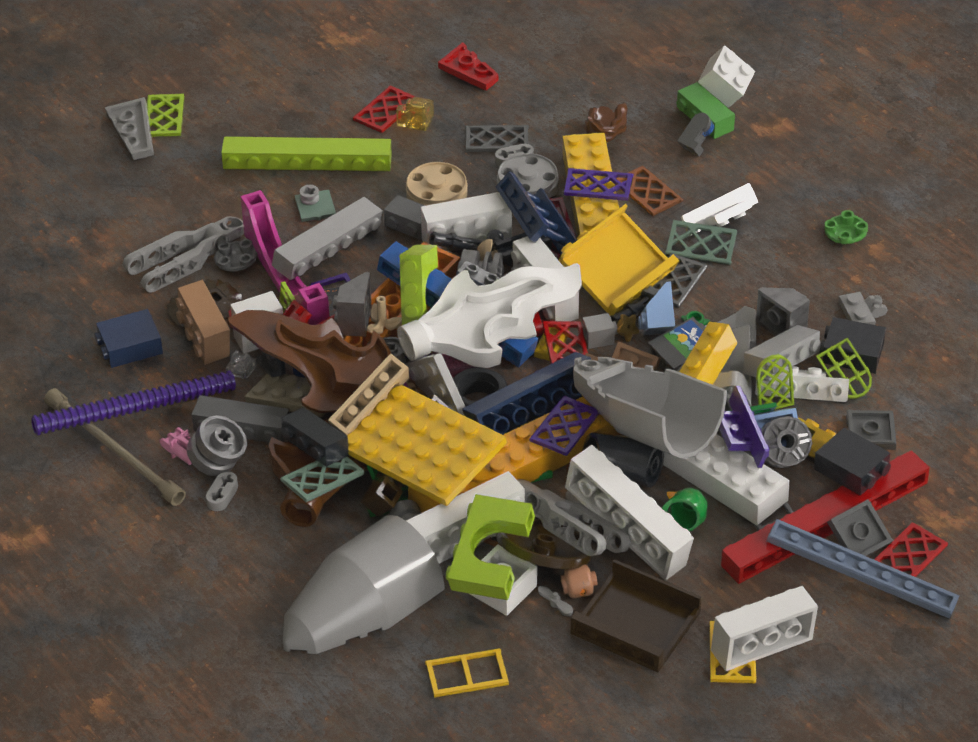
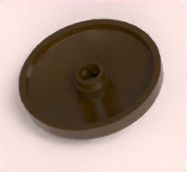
(544, 548)

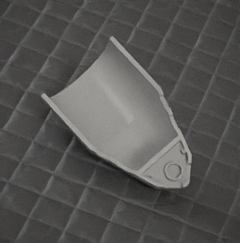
(652, 406)
(364, 587)

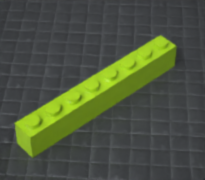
(306, 153)

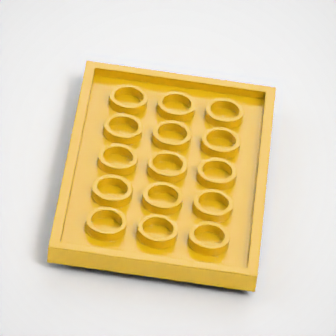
(424, 444)

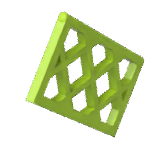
(165, 100)

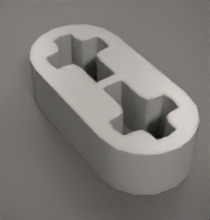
(504, 153)
(231, 485)

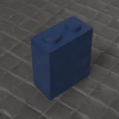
(128, 338)

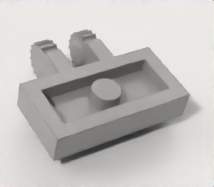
(862, 310)

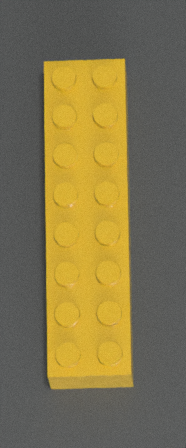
(588, 153)

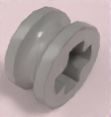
(309, 194)

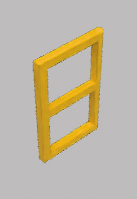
(470, 686)

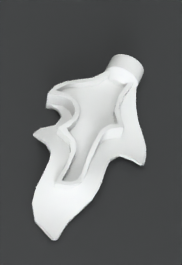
(476, 318)

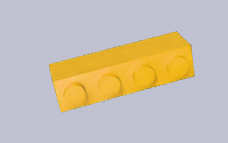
(710, 353)

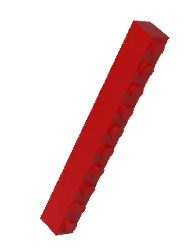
(755, 554)

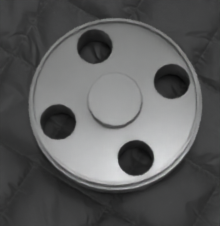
(533, 172)

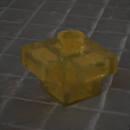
(415, 114)

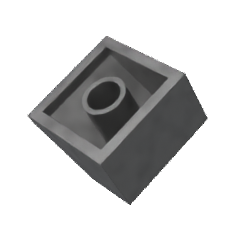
(353, 306)
(781, 309)

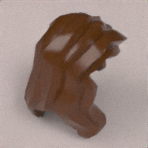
(606, 121)

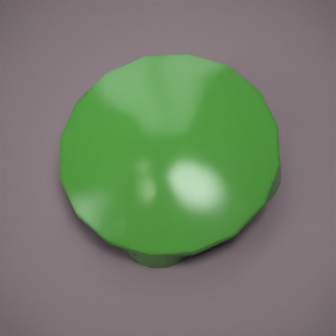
(846, 228)

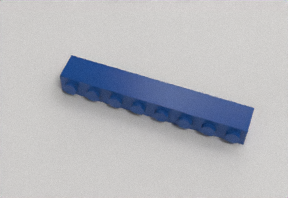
(513, 350)

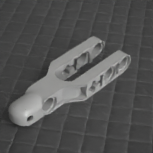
(200, 244)
(552, 508)

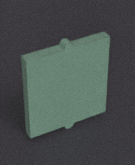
(322, 209)

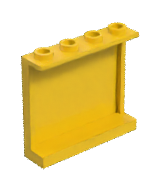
(617, 261)

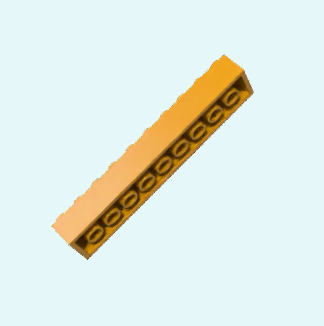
(524, 458)

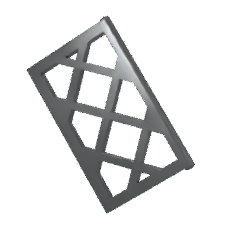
(486, 129)
(686, 264)

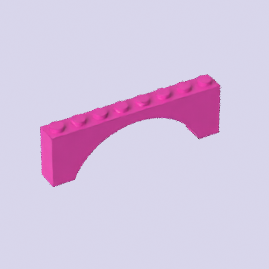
(261, 230)

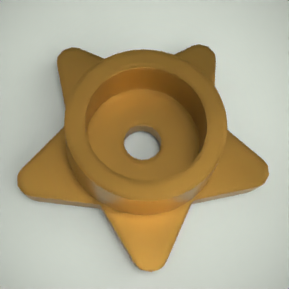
(622, 327)

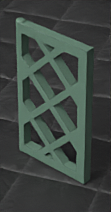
(693, 227)
(304, 472)

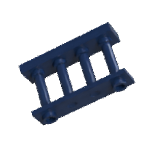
(535, 212)

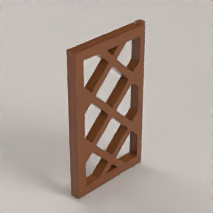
(643, 202)

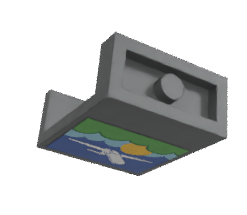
(676, 344)

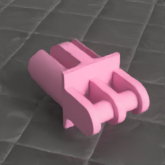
(177, 443)

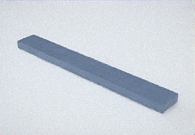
(863, 568)

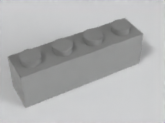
(795, 344)

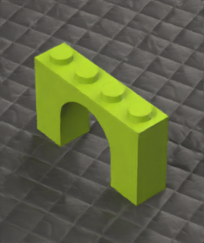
(414, 271)
(486, 517)

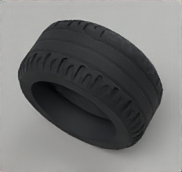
(478, 380)

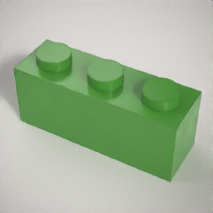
(697, 99)

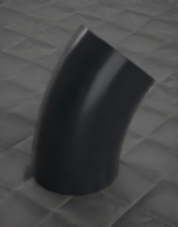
(635, 459)

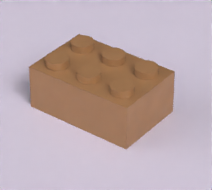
(203, 322)

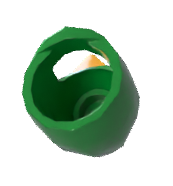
(687, 507)

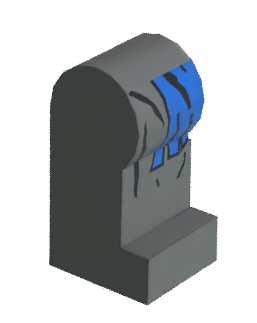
(695, 133)

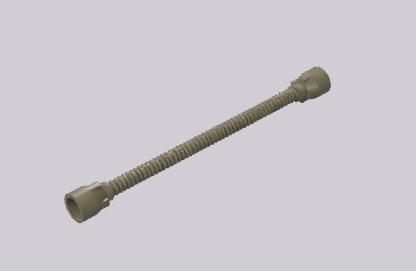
(170, 491)

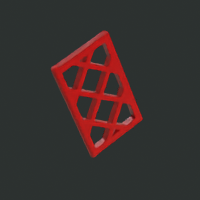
(370, 122)
(563, 327)
(926, 537)

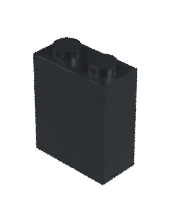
(864, 337)
(852, 461)

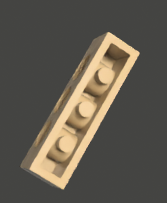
(369, 394)

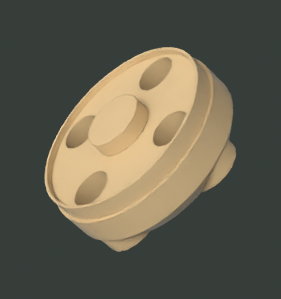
(436, 183)

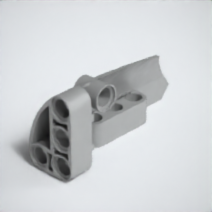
(732, 374)

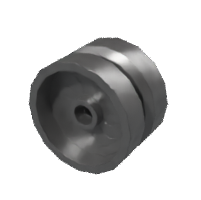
(216, 445)

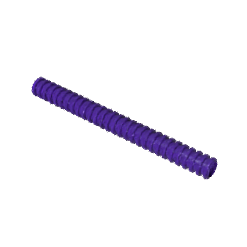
(134, 402)

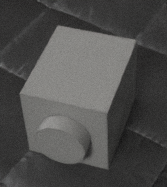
(599, 330)

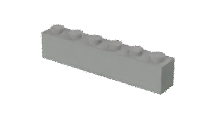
(327, 238)

